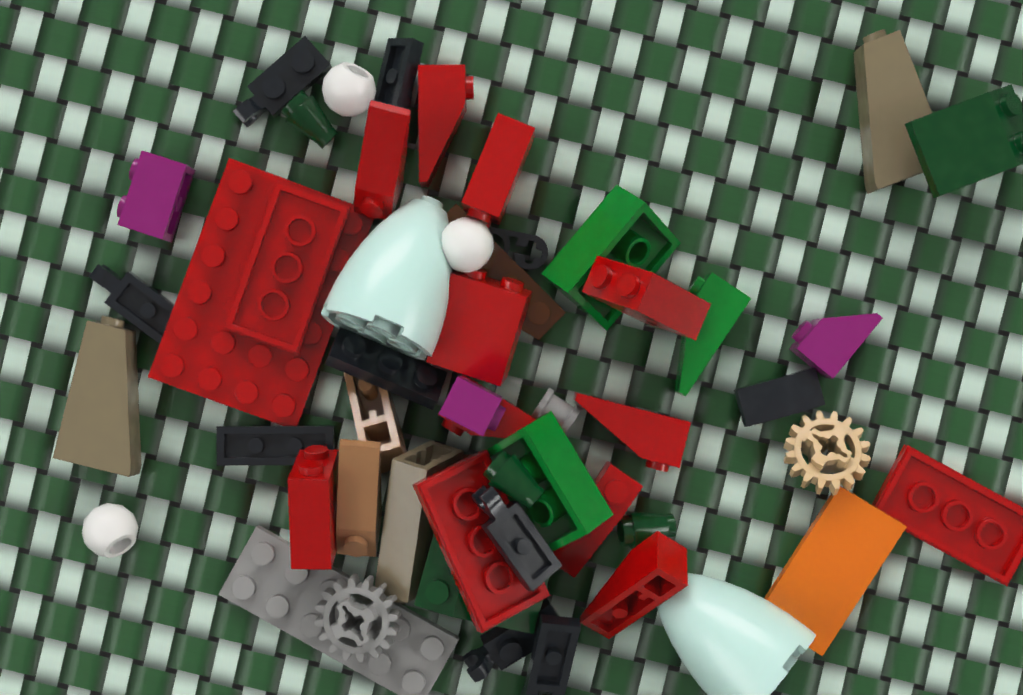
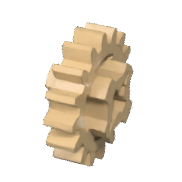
(814, 439)

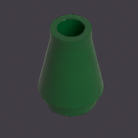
(309, 119)
(513, 479)
(638, 526)

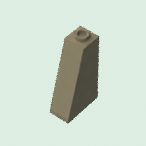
(887, 100)
(103, 402)
(405, 526)

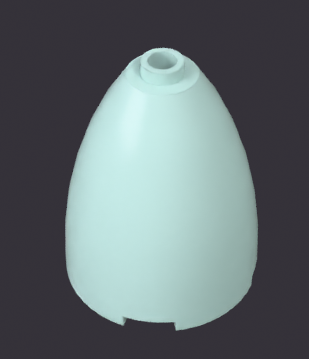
(397, 282)
(732, 637)

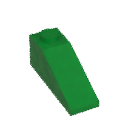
(725, 308)

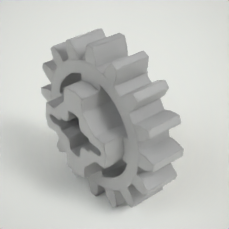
(352, 634)

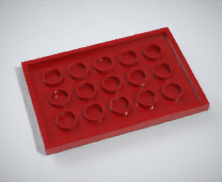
(226, 365)

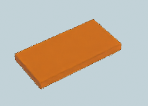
(834, 565)

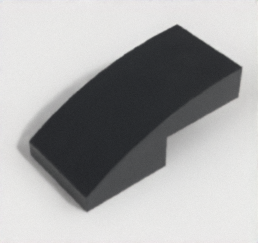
(779, 397)

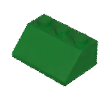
(619, 230)
(571, 499)

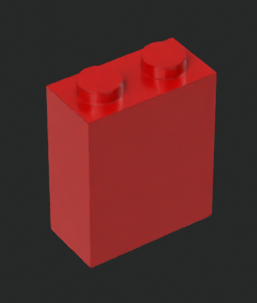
(498, 170)
(646, 297)
(481, 325)
(313, 508)

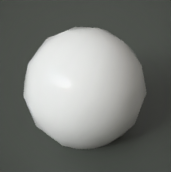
(348, 89)
(467, 244)
(110, 530)

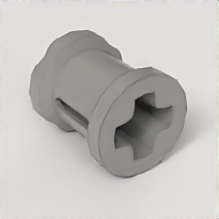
(562, 410)

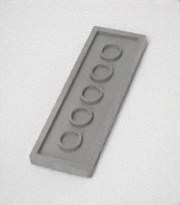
(288, 597)

